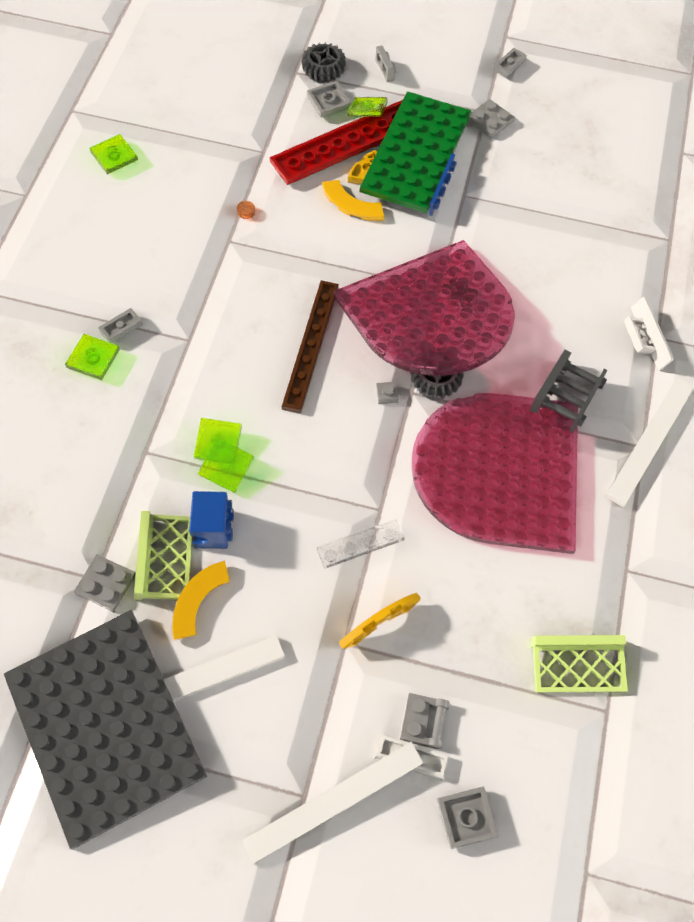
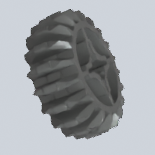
(323, 62)
(437, 386)

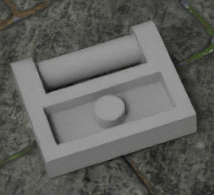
(417, 717)

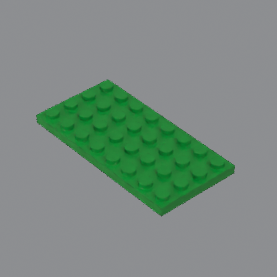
(415, 152)

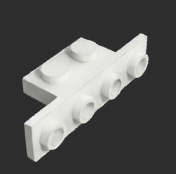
(647, 334)

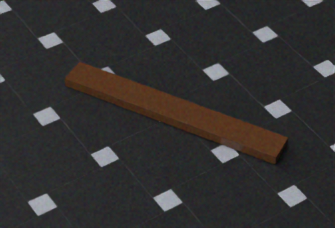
(310, 348)

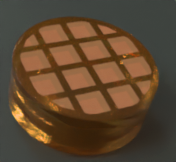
(246, 209)

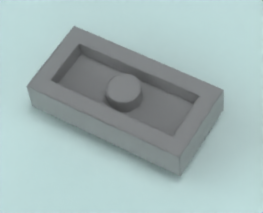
(510, 62)
(384, 63)
(120, 326)

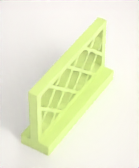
(144, 556)
(580, 643)

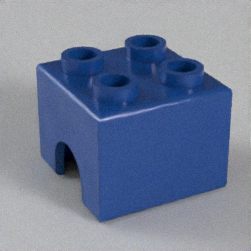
(211, 520)

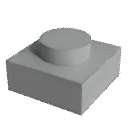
(387, 392)

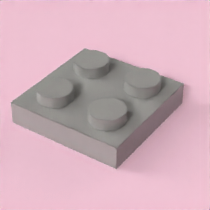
(328, 99)
(490, 118)
(105, 583)
(467, 817)

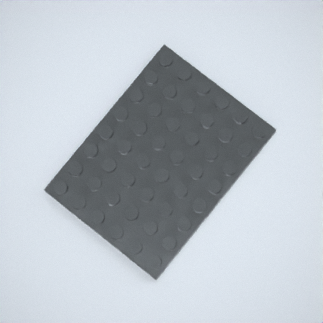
(103, 728)

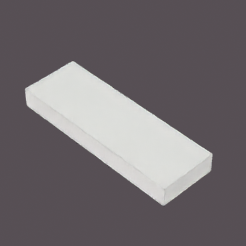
(433, 762)

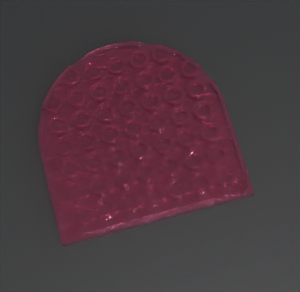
(432, 312)
(500, 471)

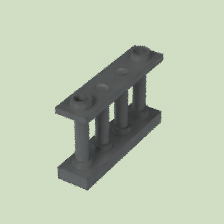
(557, 376)

